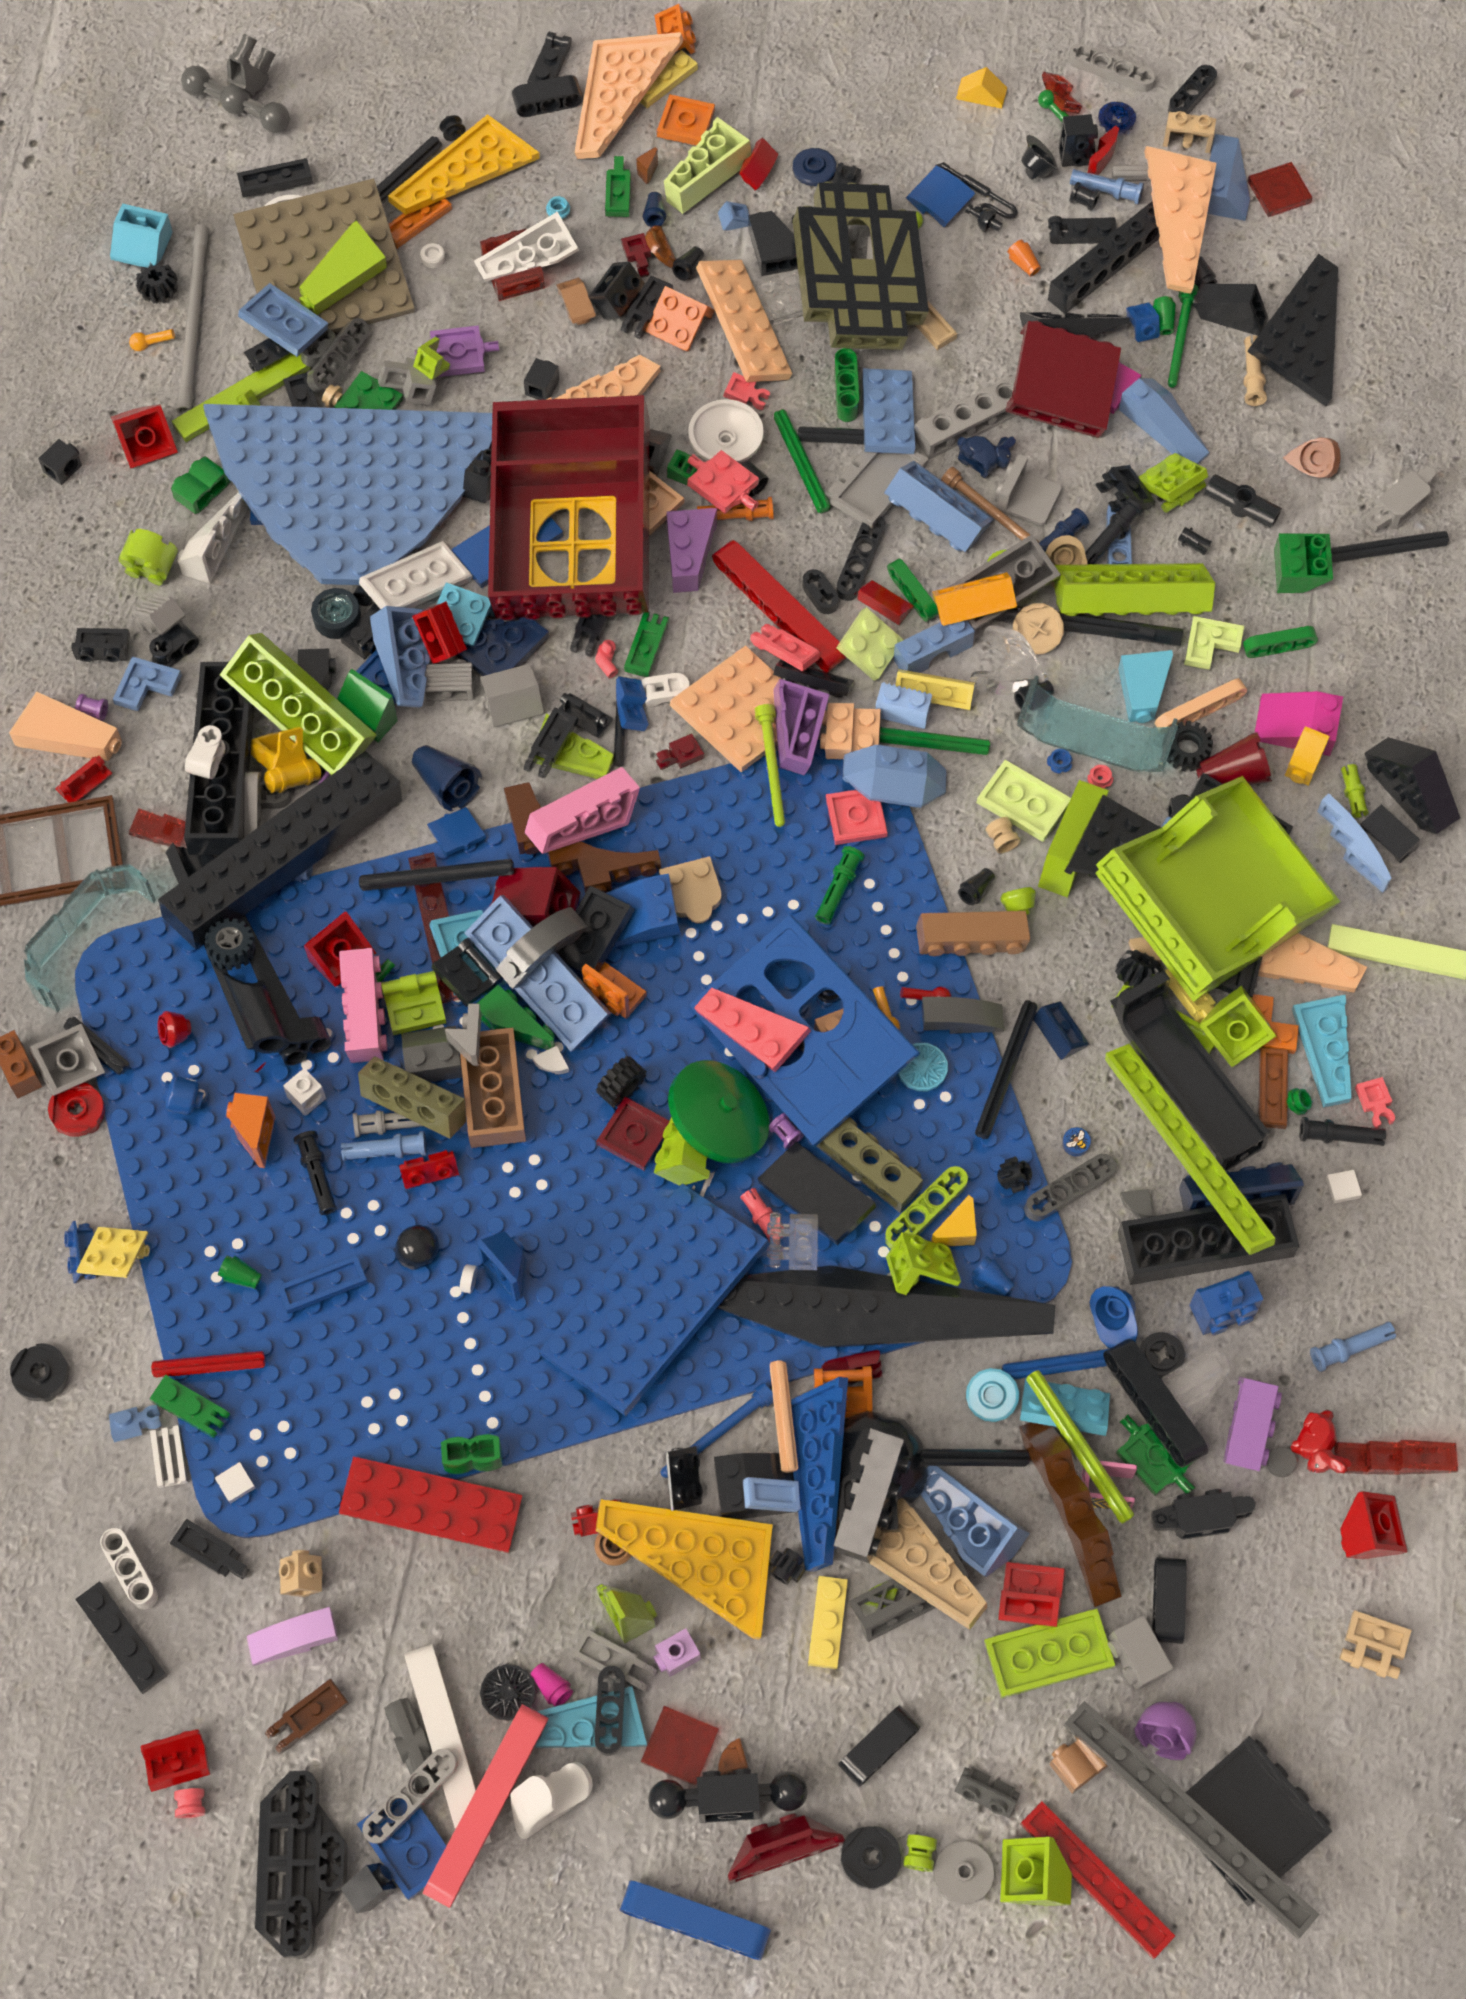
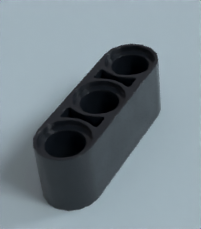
(547, 96)
(1169, 1599)
(879, 1746)

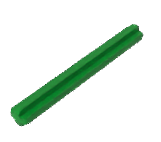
(801, 461)
(934, 740)

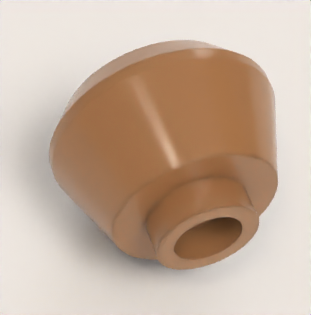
(610, 1555)

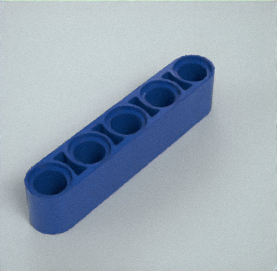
(695, 1920)

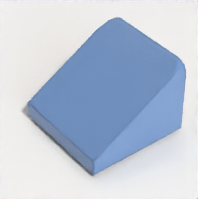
(733, 216)

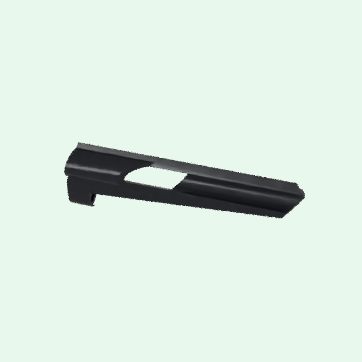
(260, 1008)

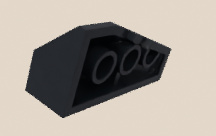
(1077, 323)

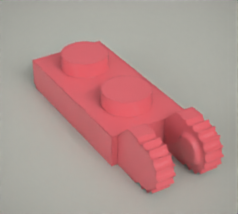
(785, 647)

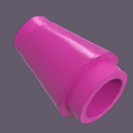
(553, 1686)

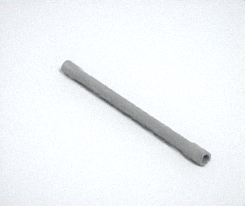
(185, 394)

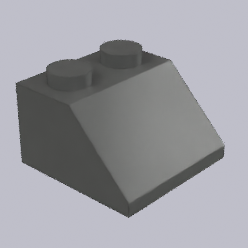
(431, 1055)

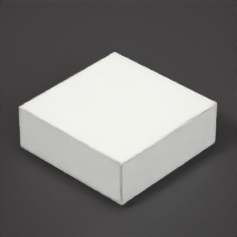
(1343, 1186)
(235, 1483)

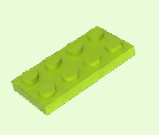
(1048, 1654)

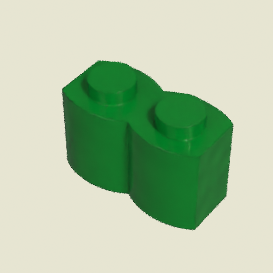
(199, 485)
(478, 1453)

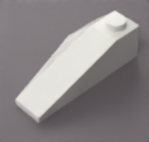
(537, 246)
(210, 543)

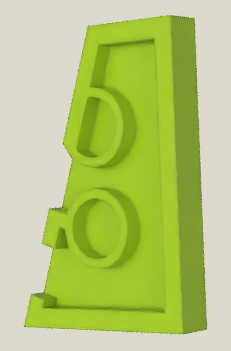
(582, 757)

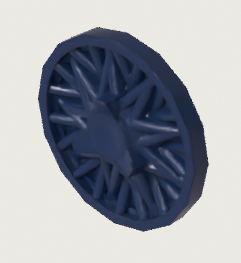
(814, 166)

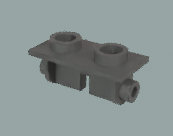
(974, 1787)

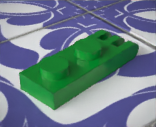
(646, 645)
(188, 1406)

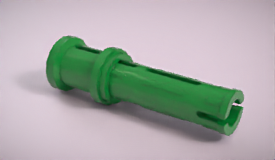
(843, 875)

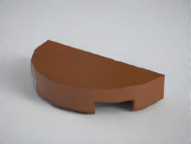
(659, 245)

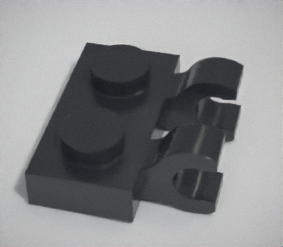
(1128, 486)

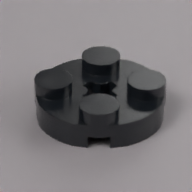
(35, 1357)
(888, 1855)

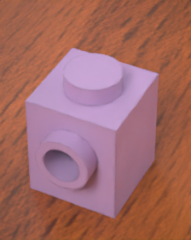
(676, 1653)

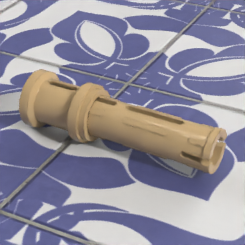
(1254, 379)

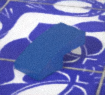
(630, 701)

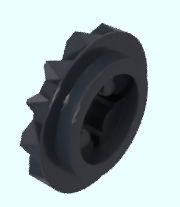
(1174, 1351)

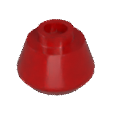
(173, 1028)

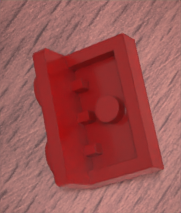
(175, 1760)

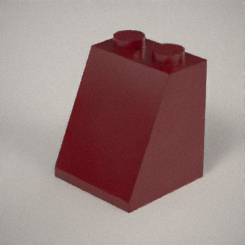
(537, 892)

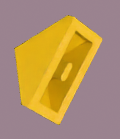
(982, 88)
(959, 1227)

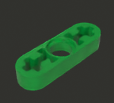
(912, 590)
(1280, 642)

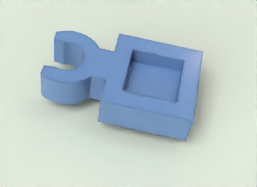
(130, 1422)

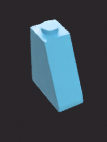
(1143, 683)

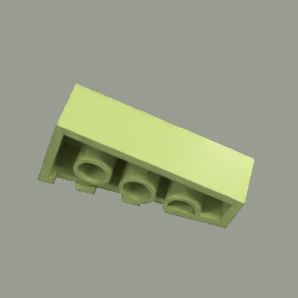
(707, 166)

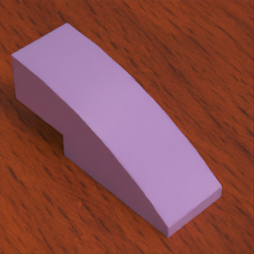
(292, 1636)

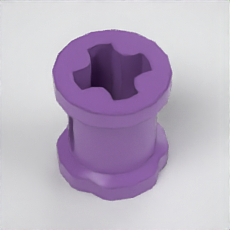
(92, 707)
(785, 1130)

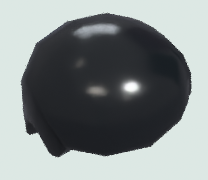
(416, 1246)

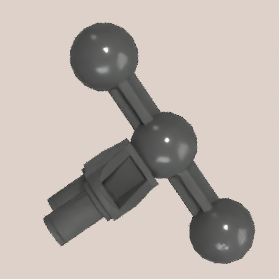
(243, 80)

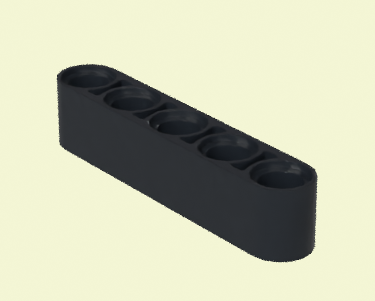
(1155, 1403)

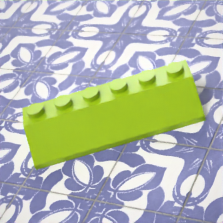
(1134, 589)
(295, 700)

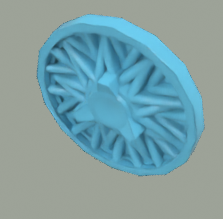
(926, 1070)
(992, 1395)

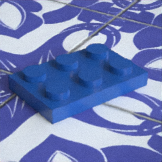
(410, 1851)

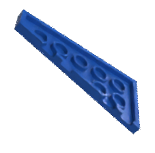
(819, 1443)

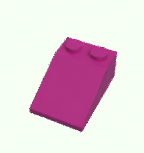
(1285, 715)

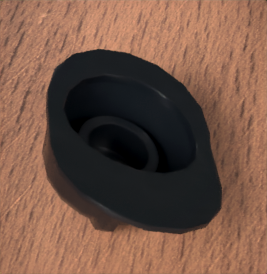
(1037, 159)

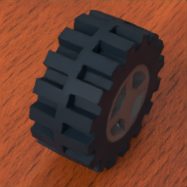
(233, 934)

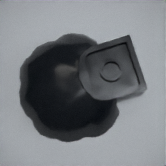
(856, 1443)

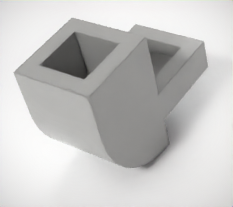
(404, 376)

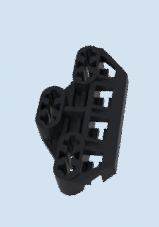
(301, 1861)

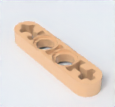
(1204, 704)

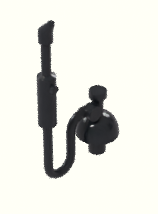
(985, 217)

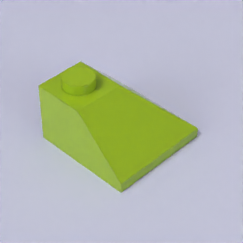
(1237, 1026)
(1034, 1873)

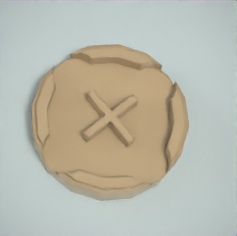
(1040, 627)

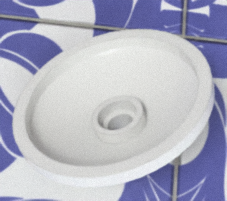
(729, 422)

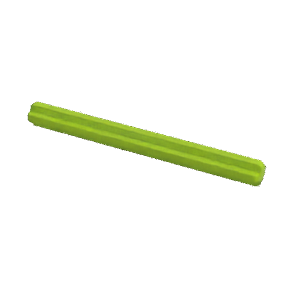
(1080, 1446)

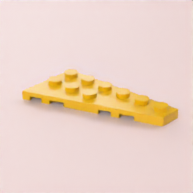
(473, 158)

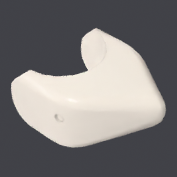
(545, 1799)

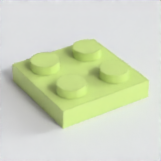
(869, 644)

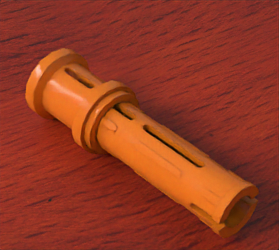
(764, 509)

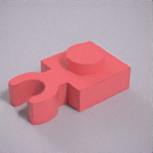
(744, 391)
(1375, 1098)

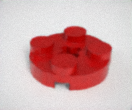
(82, 1123)

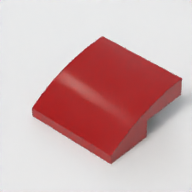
(1032, 1594)

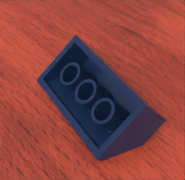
(1251, 1182)

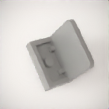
(1026, 494)

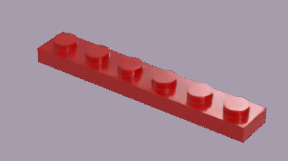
(1101, 1882)

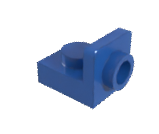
(1144, 320)

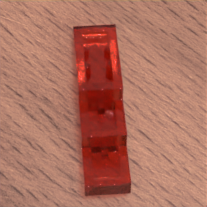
(1399, 1457)

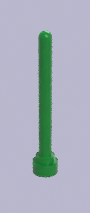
(1186, 300)

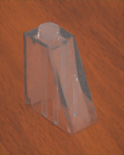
(1198, 1382)

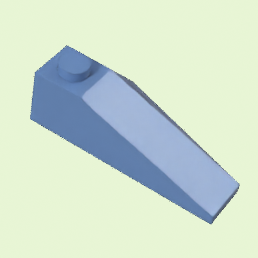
(1162, 418)

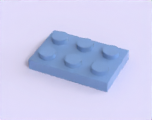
(283, 319)

